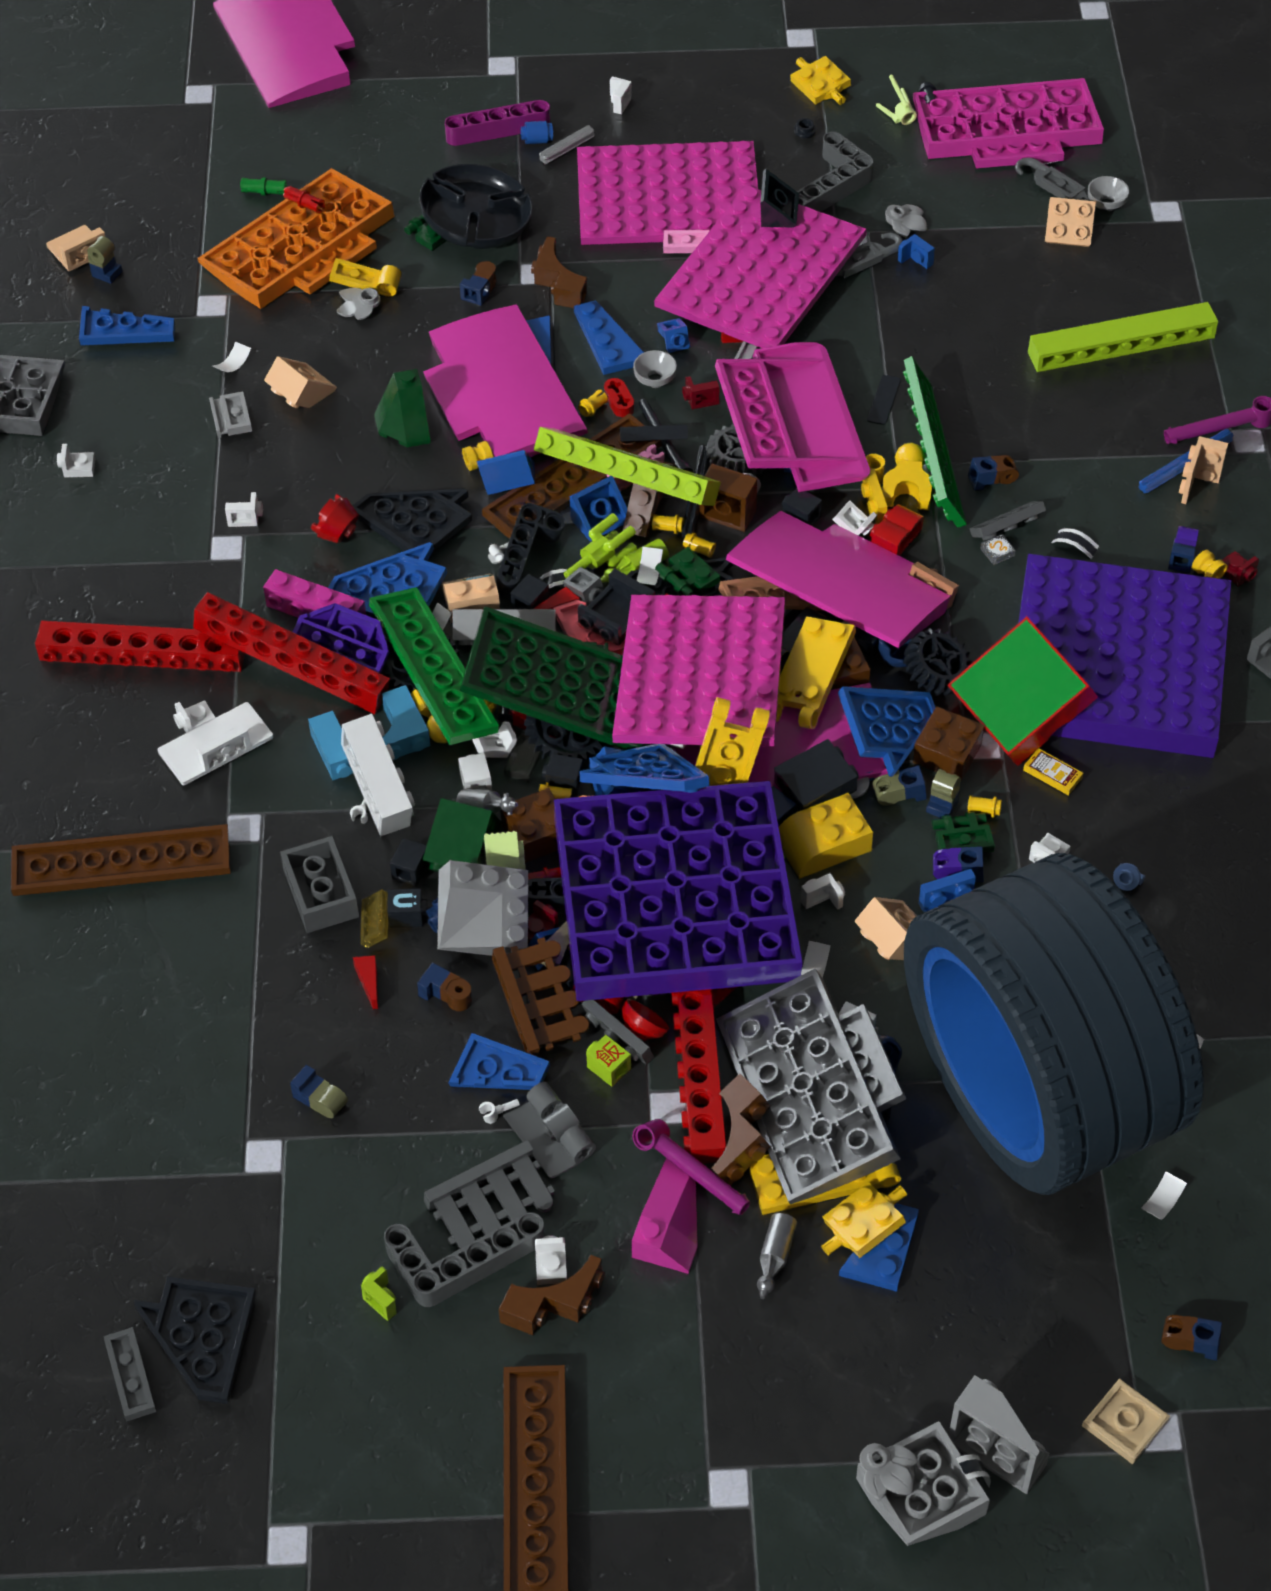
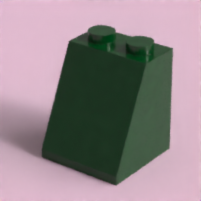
(459, 834)

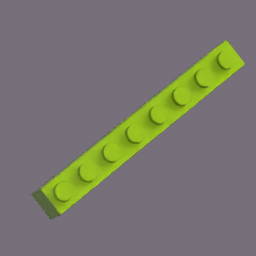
(1122, 336)
(627, 466)

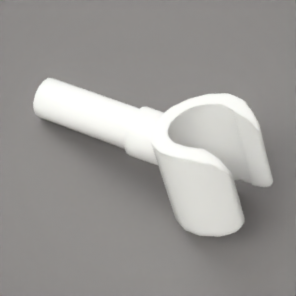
(496, 553)
(360, 809)
(495, 1110)

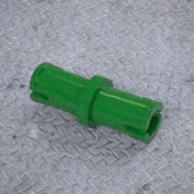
(263, 186)

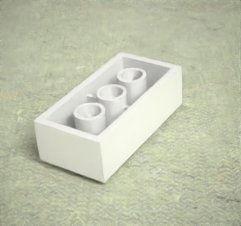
(377, 775)

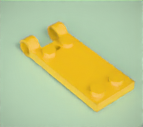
(813, 668)
(728, 758)
(773, 1198)

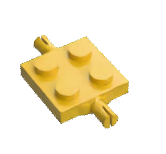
(820, 80)
(864, 1219)

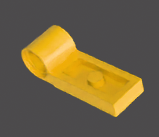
(362, 277)
(872, 489)

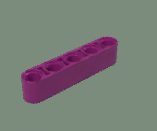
(494, 122)

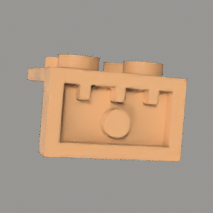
(1070, 221)
(73, 246)
(1206, 464)

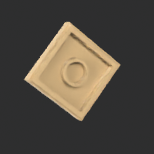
(1126, 1421)

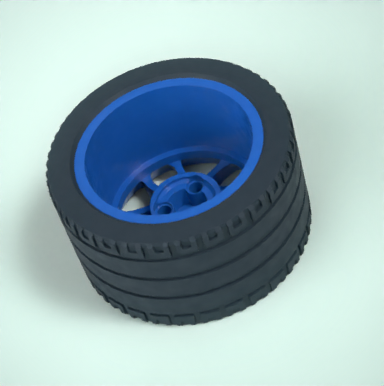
(1054, 1022)

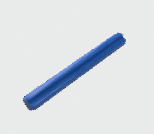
(1176, 466)

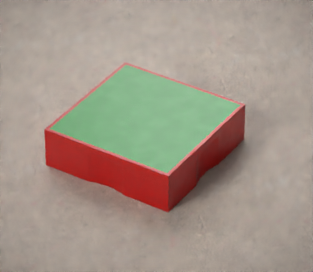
(1022, 690)

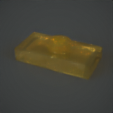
(374, 918)

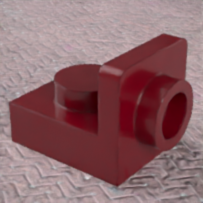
(701, 394)
(1240, 569)
(542, 919)

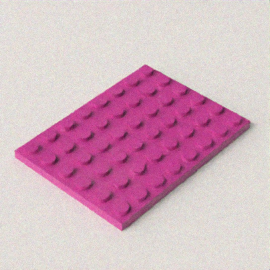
(653, 188)
(759, 278)
(689, 653)

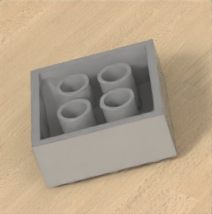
(482, 908)
(990, 1428)
(940, 1494)

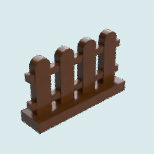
(536, 1010)

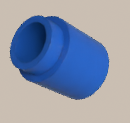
(536, 132)

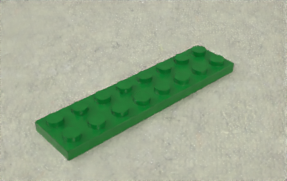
(934, 443)
(432, 665)

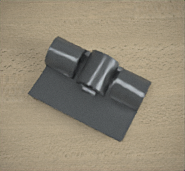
(552, 1131)

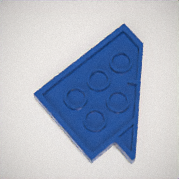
(393, 574)
(886, 721)
(646, 767)

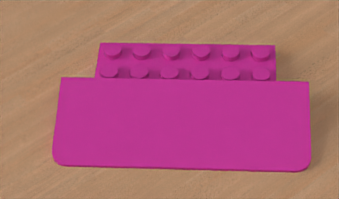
(793, 415)

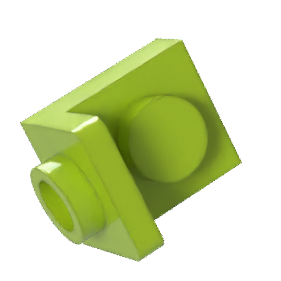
(378, 1295)

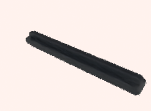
(693, 509)

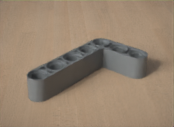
(851, 173)
(461, 1260)

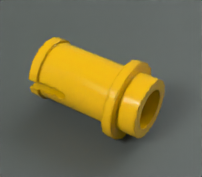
(590, 405)
(668, 523)
(699, 545)
(558, 792)
(985, 805)

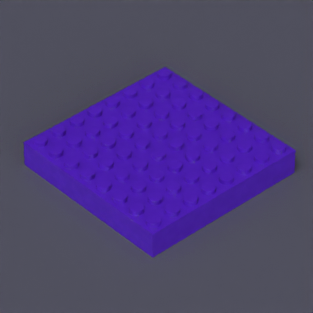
(1141, 643)
(675, 891)

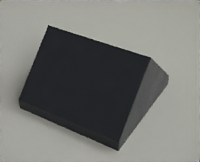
(778, 202)

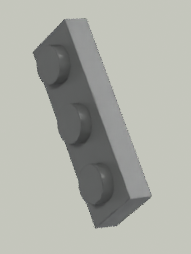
(1008, 520)
(616, 1031)
(129, 1374)

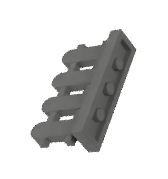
(491, 1171)

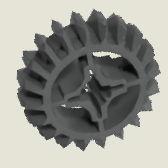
(733, 459)

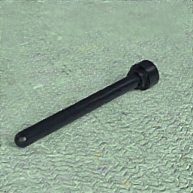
(667, 444)

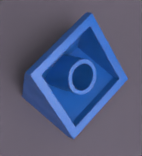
(507, 472)
(595, 504)

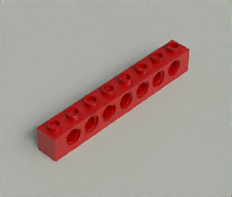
(135, 646)
(290, 652)
(710, 1145)

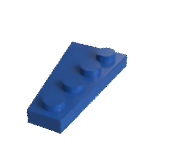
(112, 328)
(608, 341)

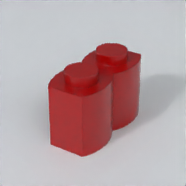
(897, 529)

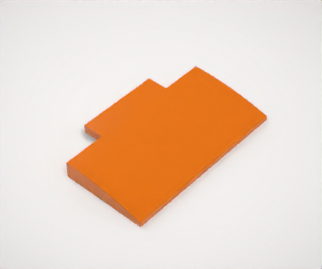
(297, 244)

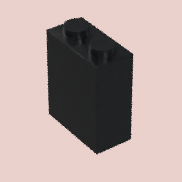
(816, 776)

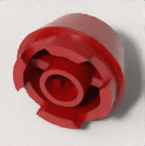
(336, 520)

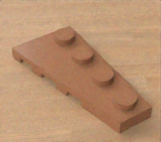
(761, 588)

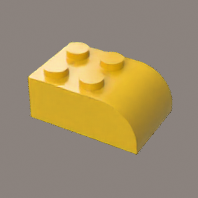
(825, 835)

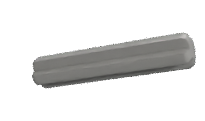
(566, 144)

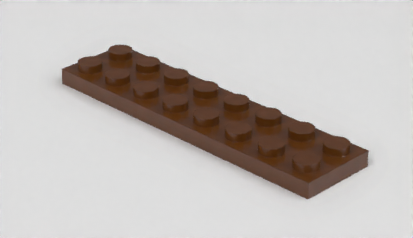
(560, 480)
(120, 860)
(535, 1479)

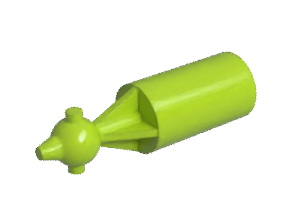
(632, 560)

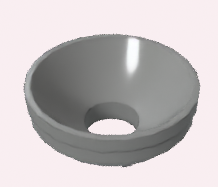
(1108, 188)
(654, 363)

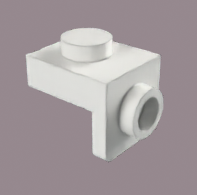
(854, 519)
(498, 744)
(822, 889)

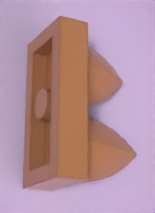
(934, 579)

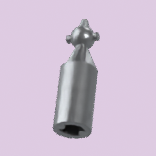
(487, 800)
(775, 1250)

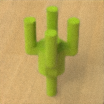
(603, 548)

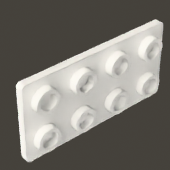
(215, 743)

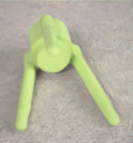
(903, 111)

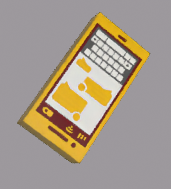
(1053, 771)

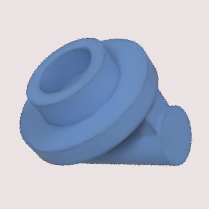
(1127, 876)

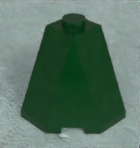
(403, 410)

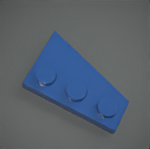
(497, 1066)
(885, 1261)

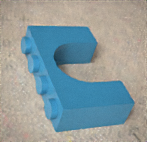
(405, 735)

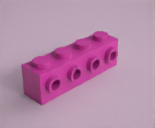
(301, 596)

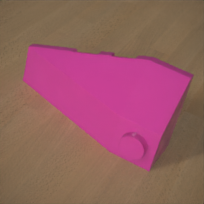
(668, 1222)

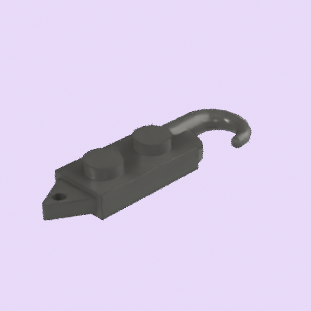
(1053, 180)
(869, 255)

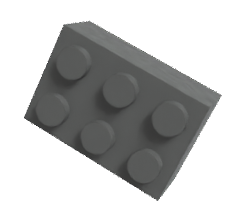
(319, 884)

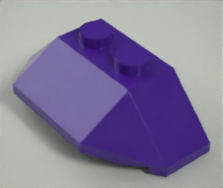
(347, 634)

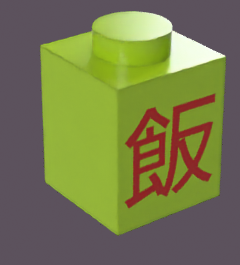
(608, 1060)

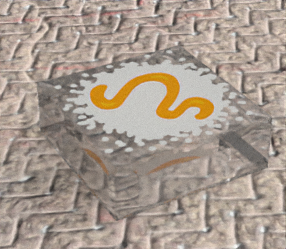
(997, 549)

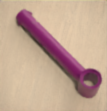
(1258, 415)
(686, 1162)

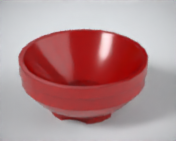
(643, 1021)

